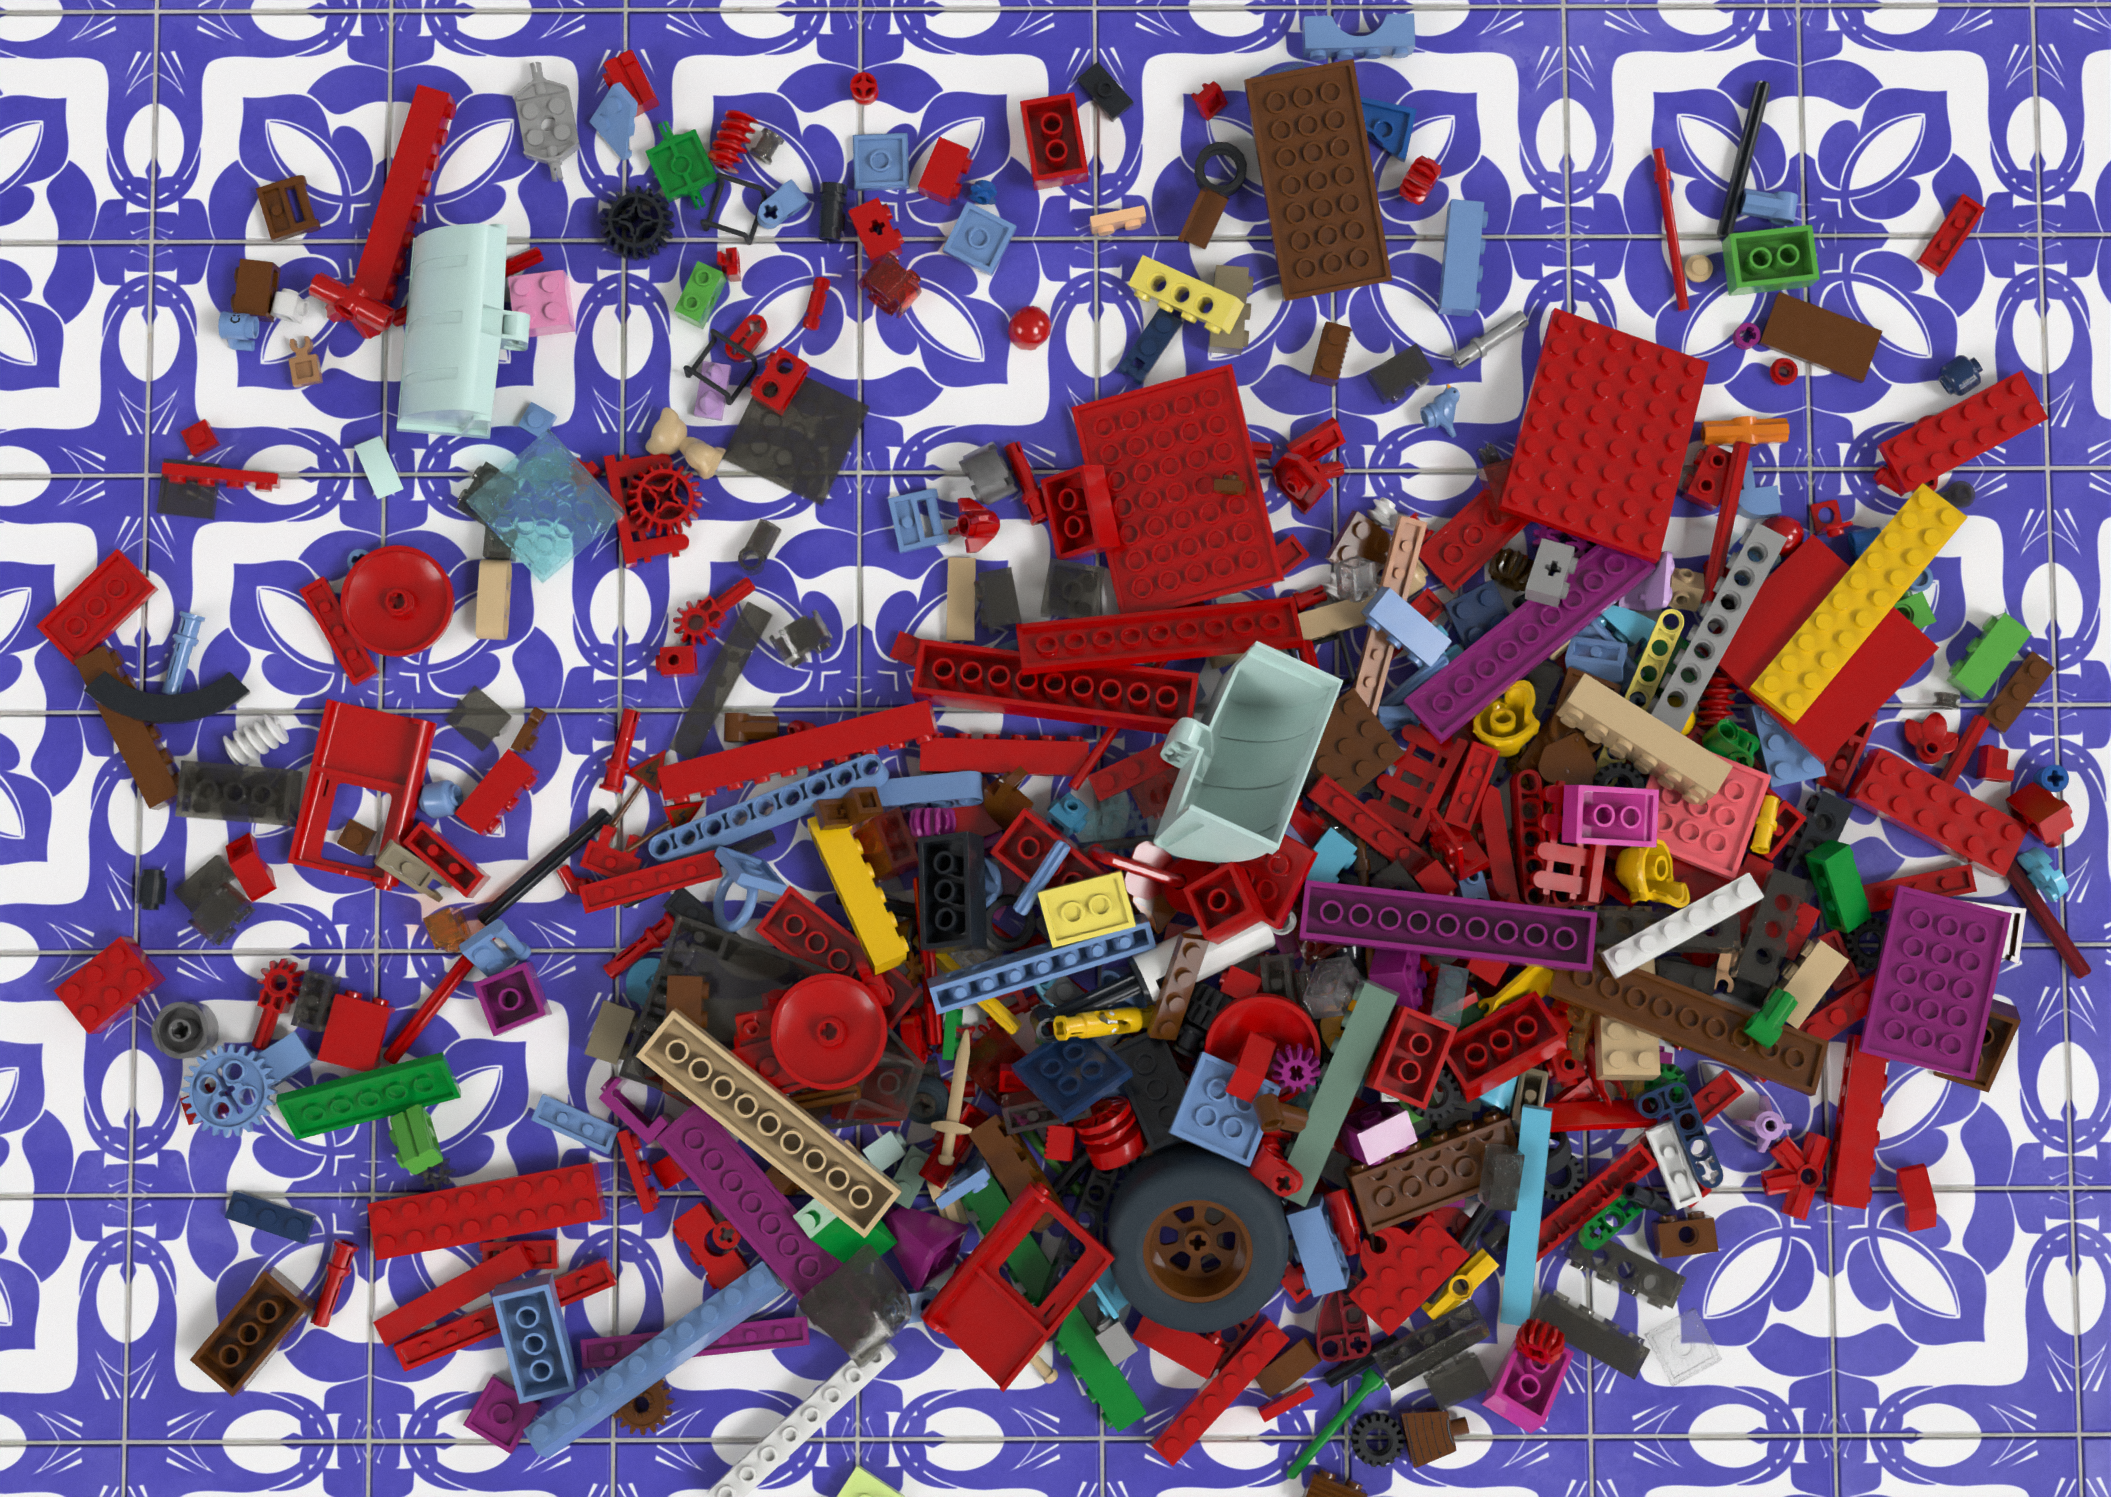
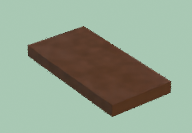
(1820, 337)

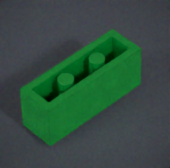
(1838, 886)

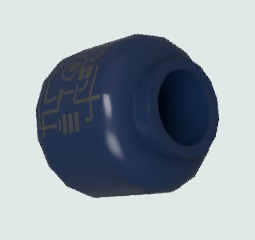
(1960, 375)

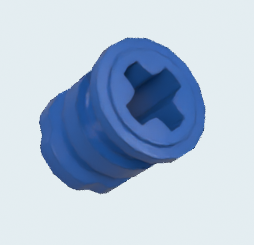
(2059, 775)

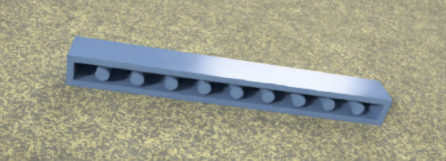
(654, 1360)

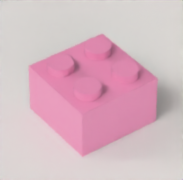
(546, 299)

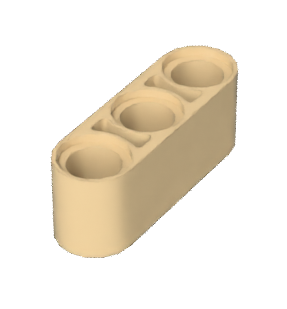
(493, 599)

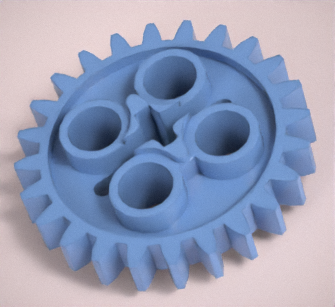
(206, 1103)

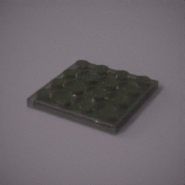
(802, 446)

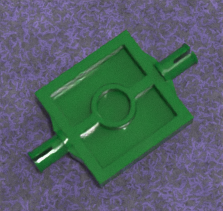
(681, 165)

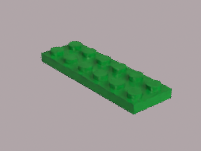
(368, 1096)

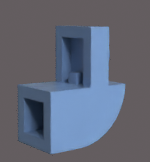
(1757, 502)

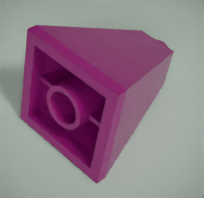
(924, 1244)

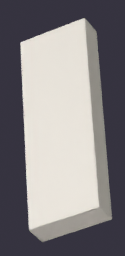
(1673, 1164)

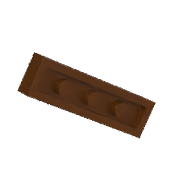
(1177, 986)

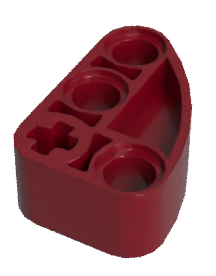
(1333, 1326)

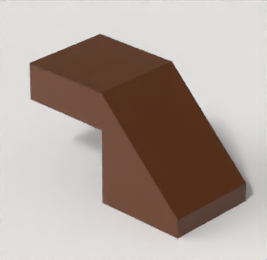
(853, 808)
(1288, 1367)

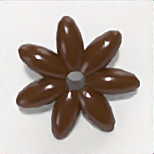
(916, 969)

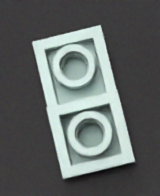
(378, 467)

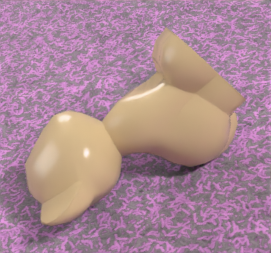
(671, 435)

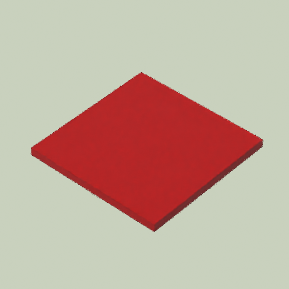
(1862, 684)

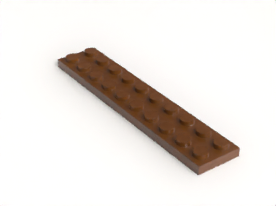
(1692, 1022)

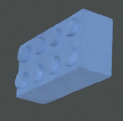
(535, 1337)

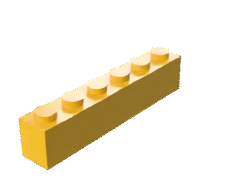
(860, 897)

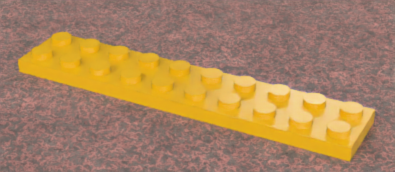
(1858, 603)

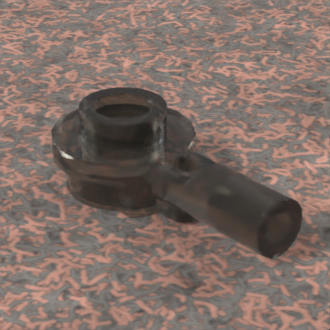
(1959, 494)

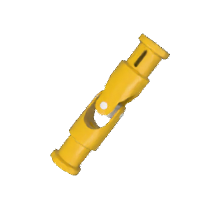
(1102, 1022)

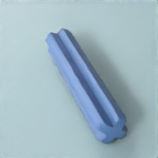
(1398, 695)
(1041, 877)

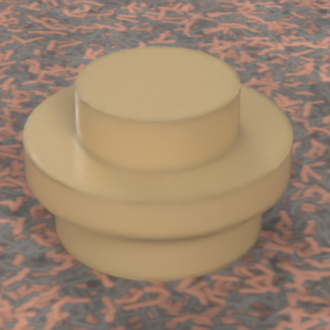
(1698, 268)

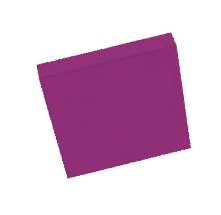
(500, 1416)

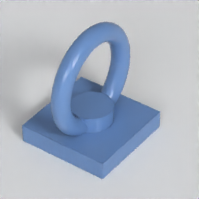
(749, 873)

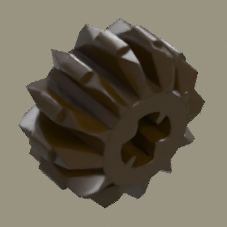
(1511, 569)

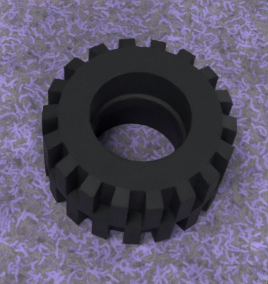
(1205, 1004)

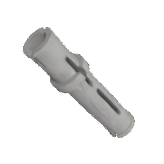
(1480, 346)

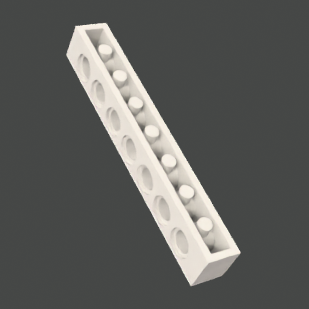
(799, 1425)

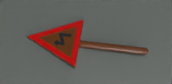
(648, 776)
(677, 816)

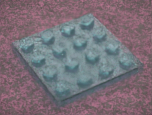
(545, 506)

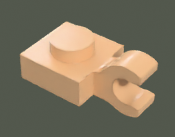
(1725, 962)

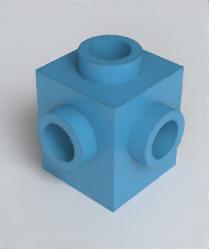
(1068, 814)

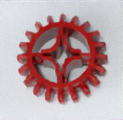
(653, 492)

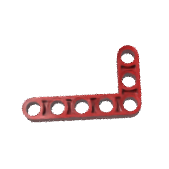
(1522, 851)

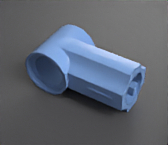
(1777, 207)

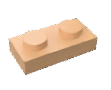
(1128, 218)

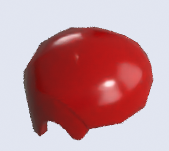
(1029, 328)
(1789, 528)

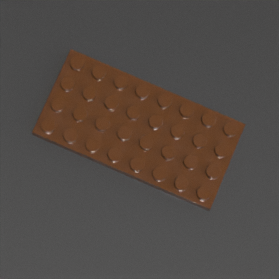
(1318, 179)

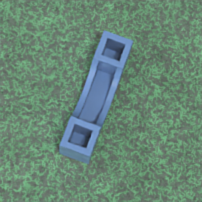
(1325, 39)

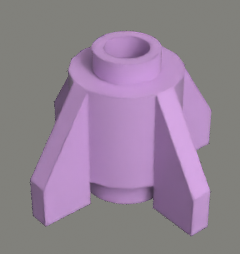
(1757, 1124)

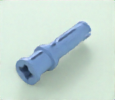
(185, 640)

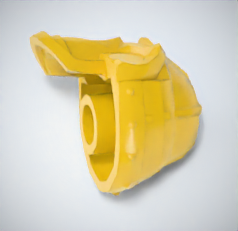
(1508, 721)
(1649, 875)

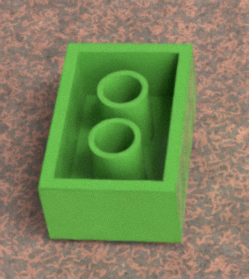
(1770, 260)

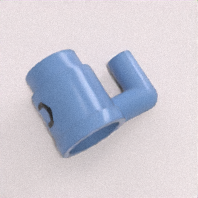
(238, 329)

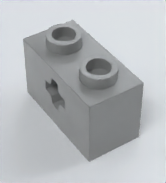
(1549, 558)
(1115, 1339)

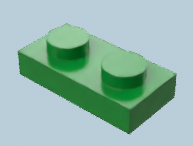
(951, 1043)

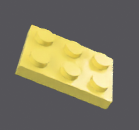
(1086, 908)

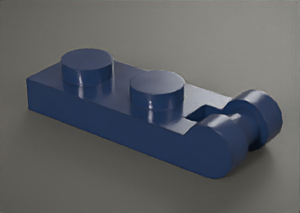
(1150, 345)

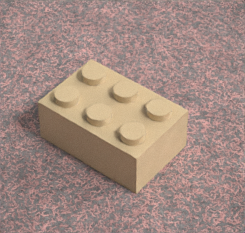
(1809, 977)

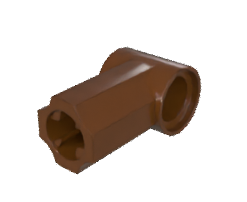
(742, 727)
(1276, 1115)

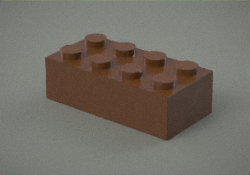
(253, 1331)

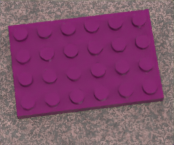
(1935, 982)

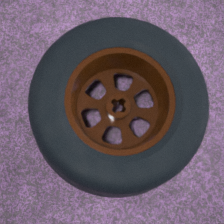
(1194, 1296)

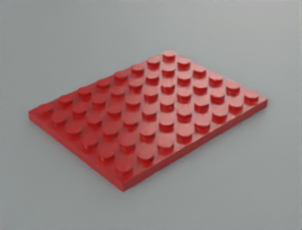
(1604, 436)
(1160, 469)

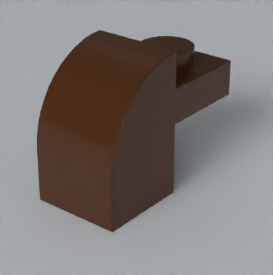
(1004, 799)

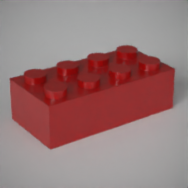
(1029, 842)
(1503, 1046)

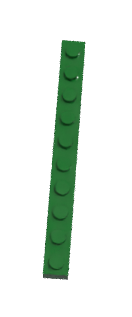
(1077, 1336)

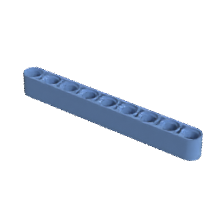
(756, 807)

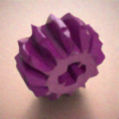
(932, 821)
(1293, 1058)

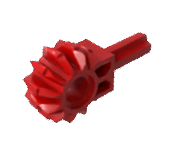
(711, 611)
(274, 999)

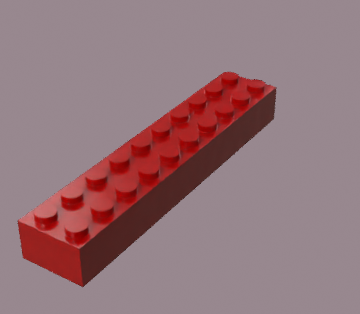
(1101, 696)

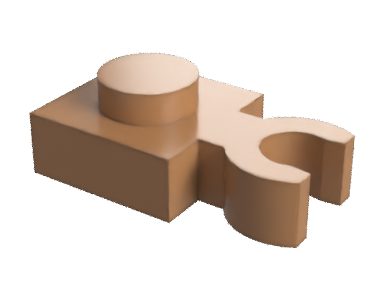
(304, 367)

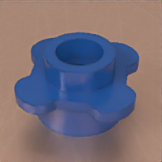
(983, 192)

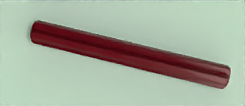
(2047, 921)

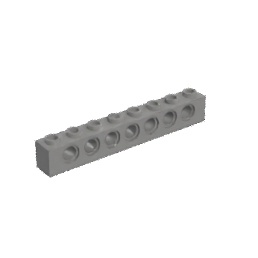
(1768, 546)

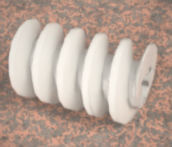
(256, 740)

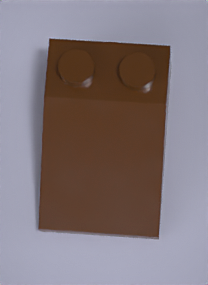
(1999, 1033)

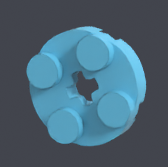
(2042, 874)

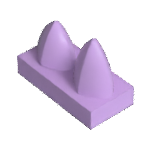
(709, 402)

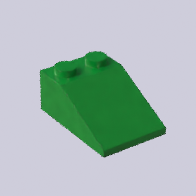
(837, 1236)

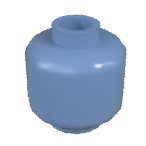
(441, 798)

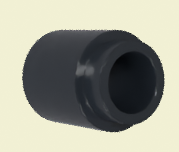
(151, 889)

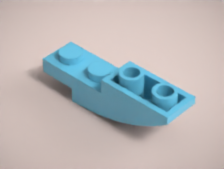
(1627, 625)

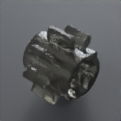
(444, 1172)

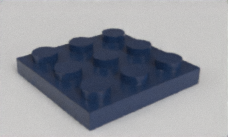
(1072, 1074)

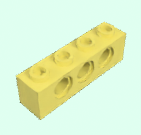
(1151, 273)

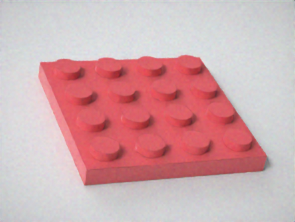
(1717, 831)

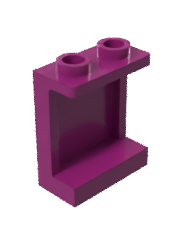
(630, 1113)

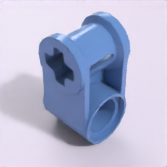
(785, 202)

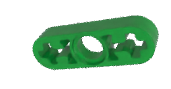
(1607, 1230)

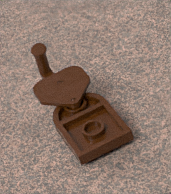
(1569, 756)

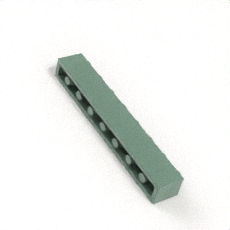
(1339, 1084)

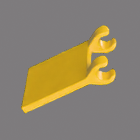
(1526, 982)

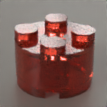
(891, 285)

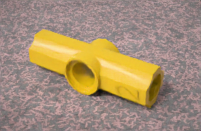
(1474, 1271)

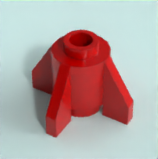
(977, 524)

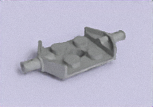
(541, 101)

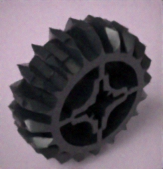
(615, 220)

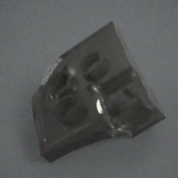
(859, 1305)

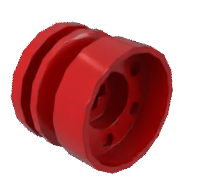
(1111, 1133)

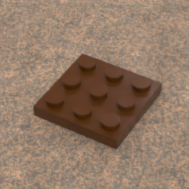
(1354, 745)

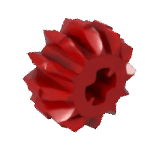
(1420, 180)
(1540, 1341)

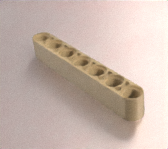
(1316, 625)

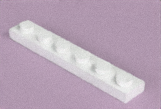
(1682, 925)

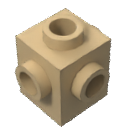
(1686, 589)

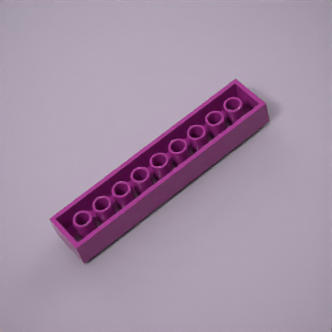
(1448, 926)

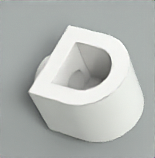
(289, 306)

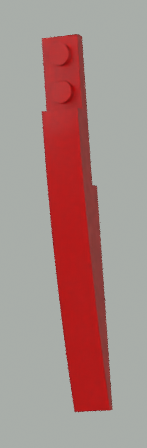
(1626, 1166)

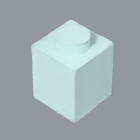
(886, 1149)

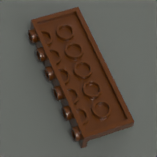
(1428, 1173)

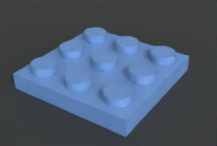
(1216, 1118)

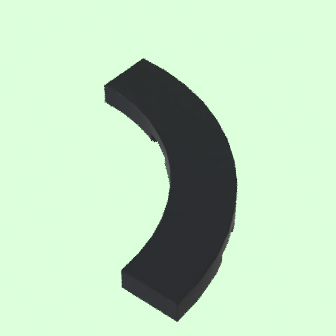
(167, 708)

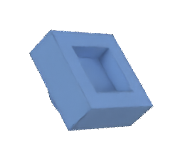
(537, 420)

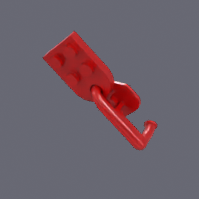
(1154, 872)

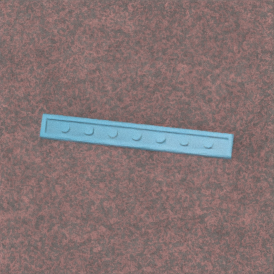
(1527, 1218)

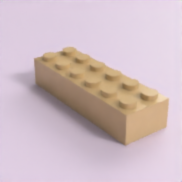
(1643, 741)
(1621, 1050)

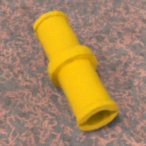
(1765, 825)

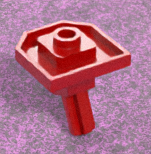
(1304, 480)

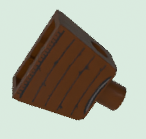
(1430, 1433)

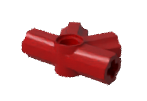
(352, 304)
(1788, 1178)

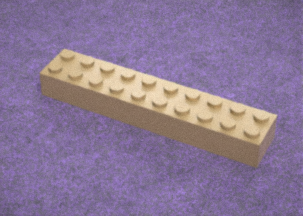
(769, 1122)

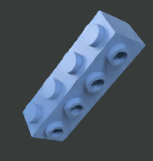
(1461, 258)

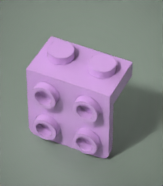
(1654, 591)

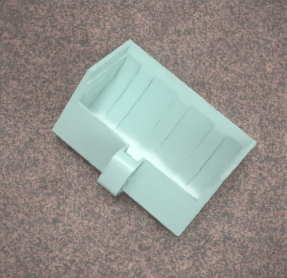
(456, 330)
(1245, 758)

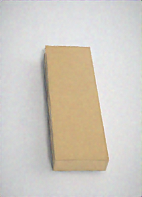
(961, 599)

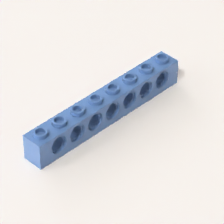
(1035, 966)

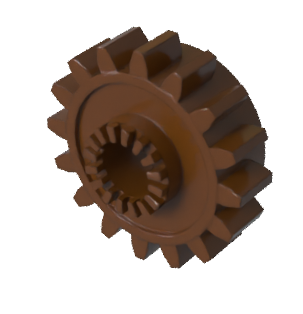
(647, 1418)

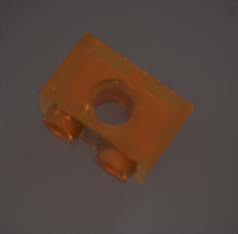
(448, 929)

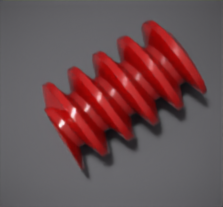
(731, 139)
(1715, 701)

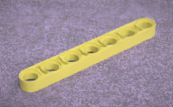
(1638, 684)

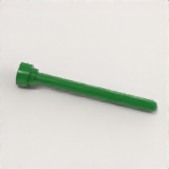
(1370, 1383)

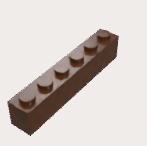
(136, 740)

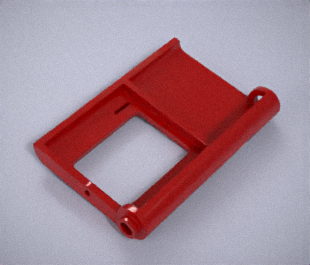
(368, 752)
(988, 1314)

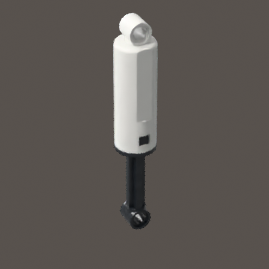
(1149, 971)

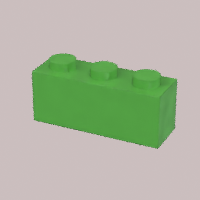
(1987, 656)

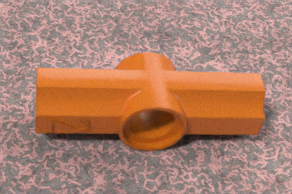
(1745, 429)

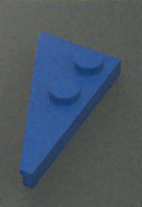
(1389, 125)

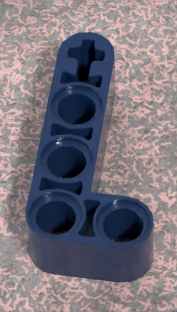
(1687, 1135)

